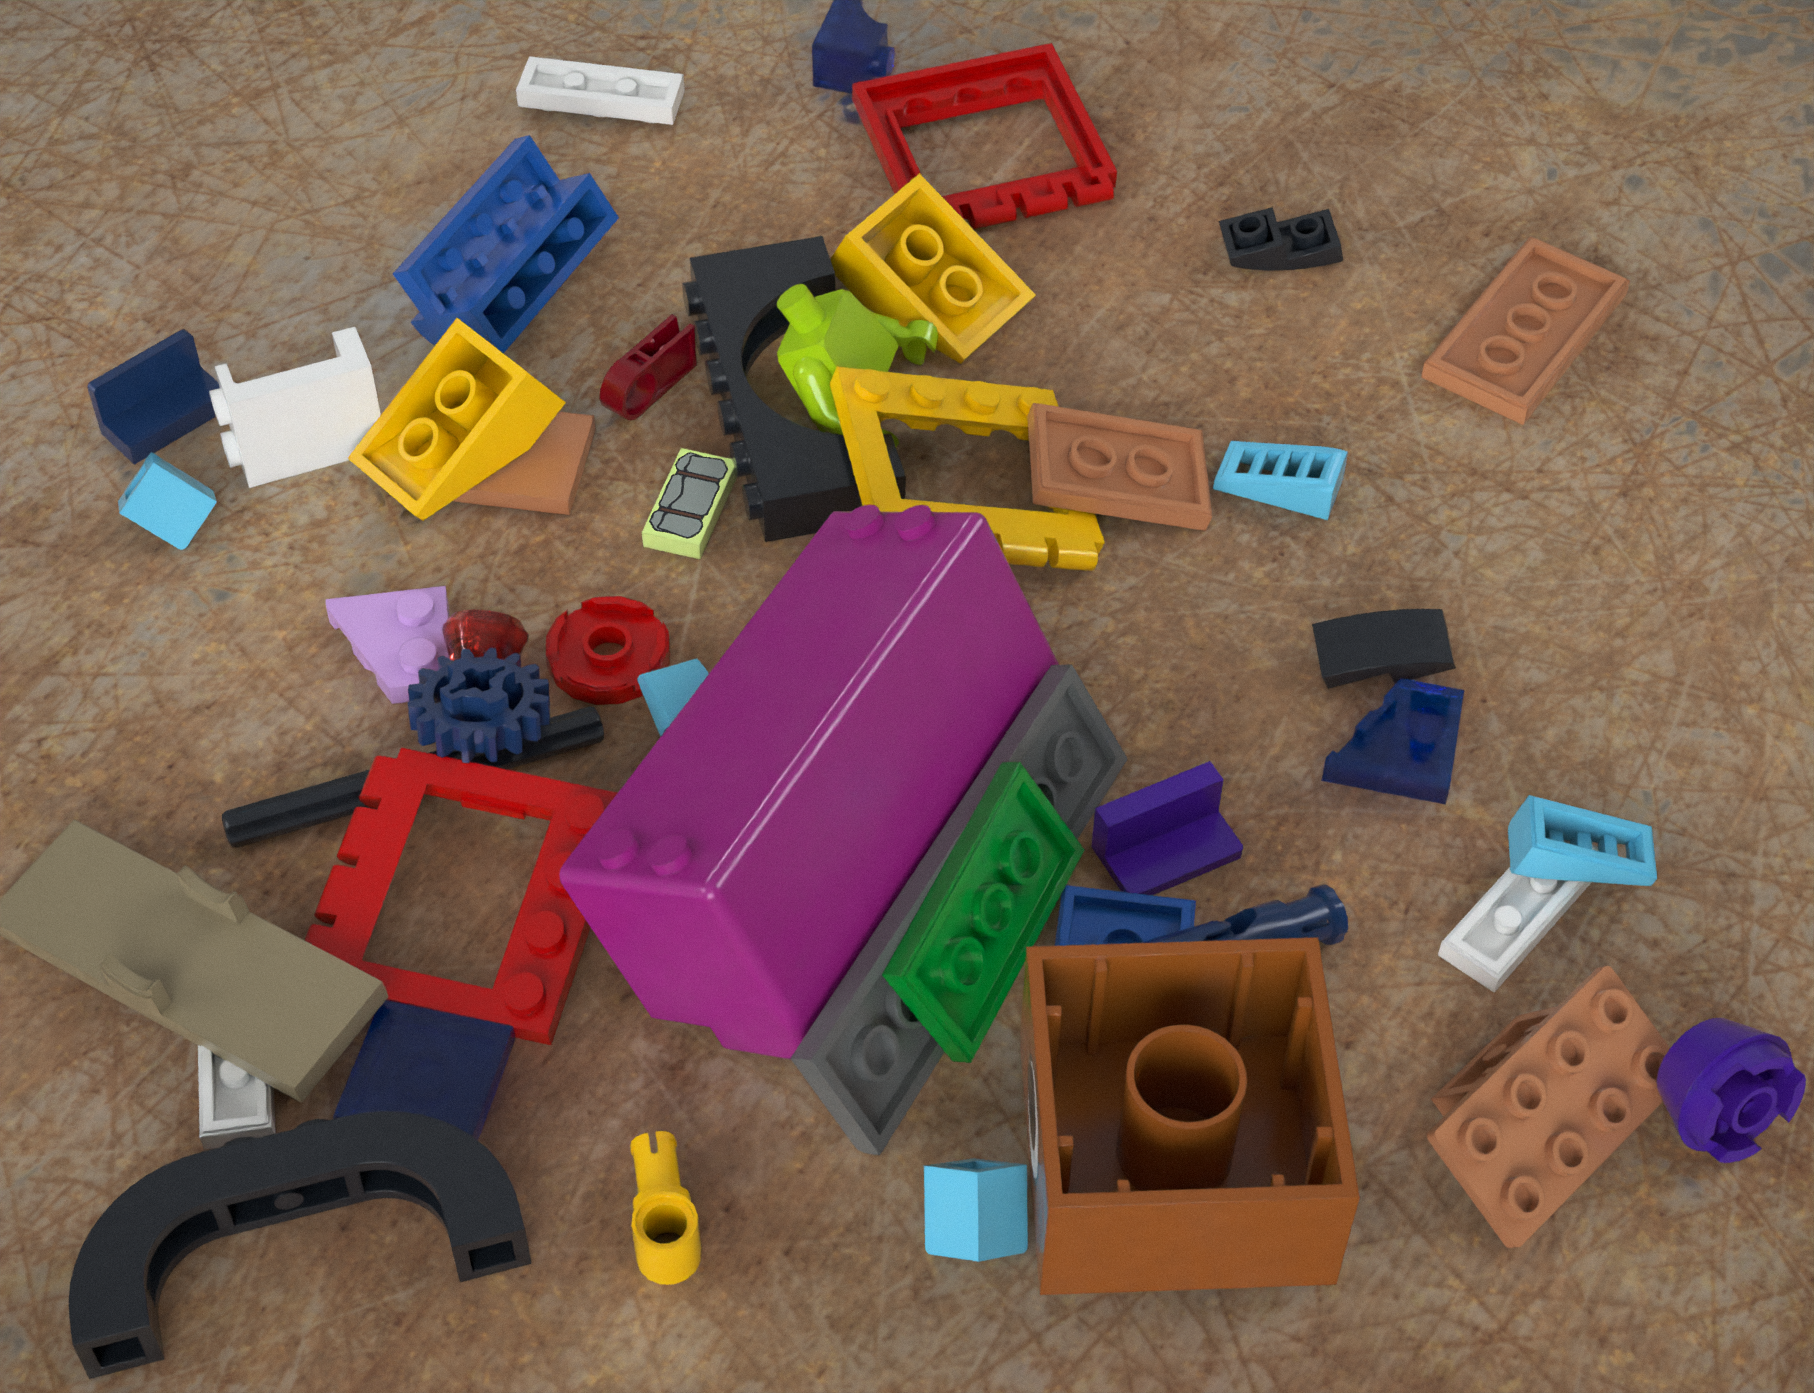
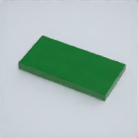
(984, 912)

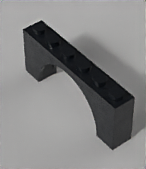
(790, 470)

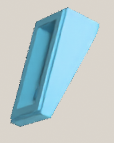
(1311, 481)
(1539, 848)

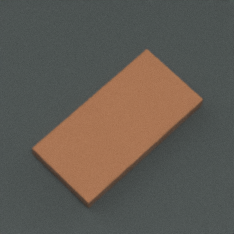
(1525, 330)

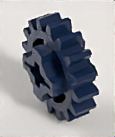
(479, 705)

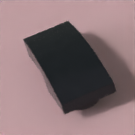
(1264, 244)
(1383, 642)

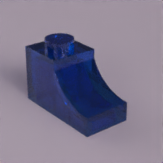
(850, 48)

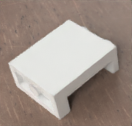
(298, 415)

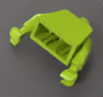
(840, 333)

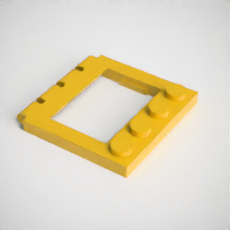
(977, 408)

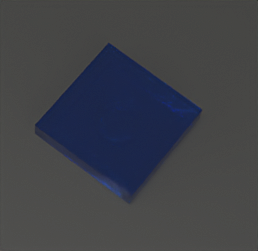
(428, 1066)

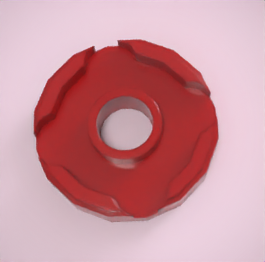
(606, 677)

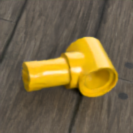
(663, 1208)

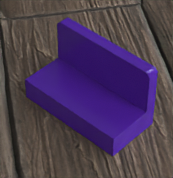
(1165, 832)

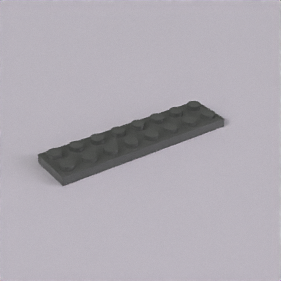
(866, 1046)

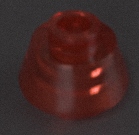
(484, 630)

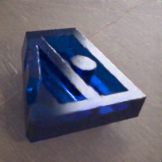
(1403, 744)

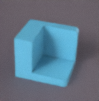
(167, 501)
(976, 1209)

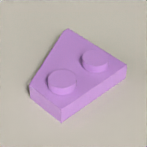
(394, 634)

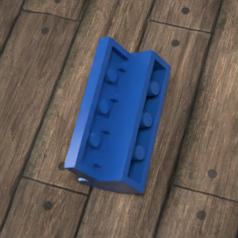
(504, 247)

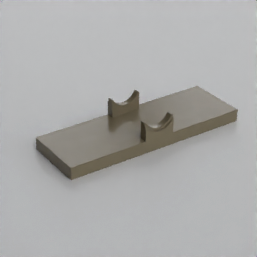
(190, 958)

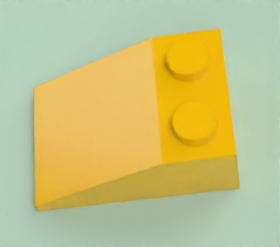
(929, 265)
(454, 423)

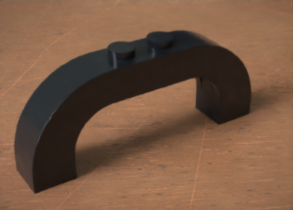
(275, 1181)

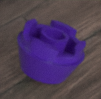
(1728, 1087)

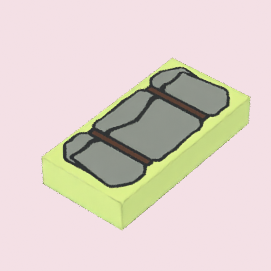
(689, 504)

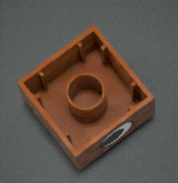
(1184, 1117)

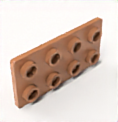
(1549, 1103)

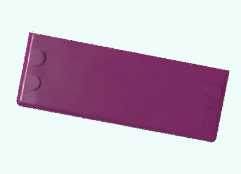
(810, 774)

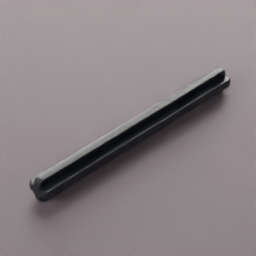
(341, 796)

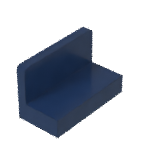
(153, 397)

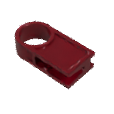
(649, 369)

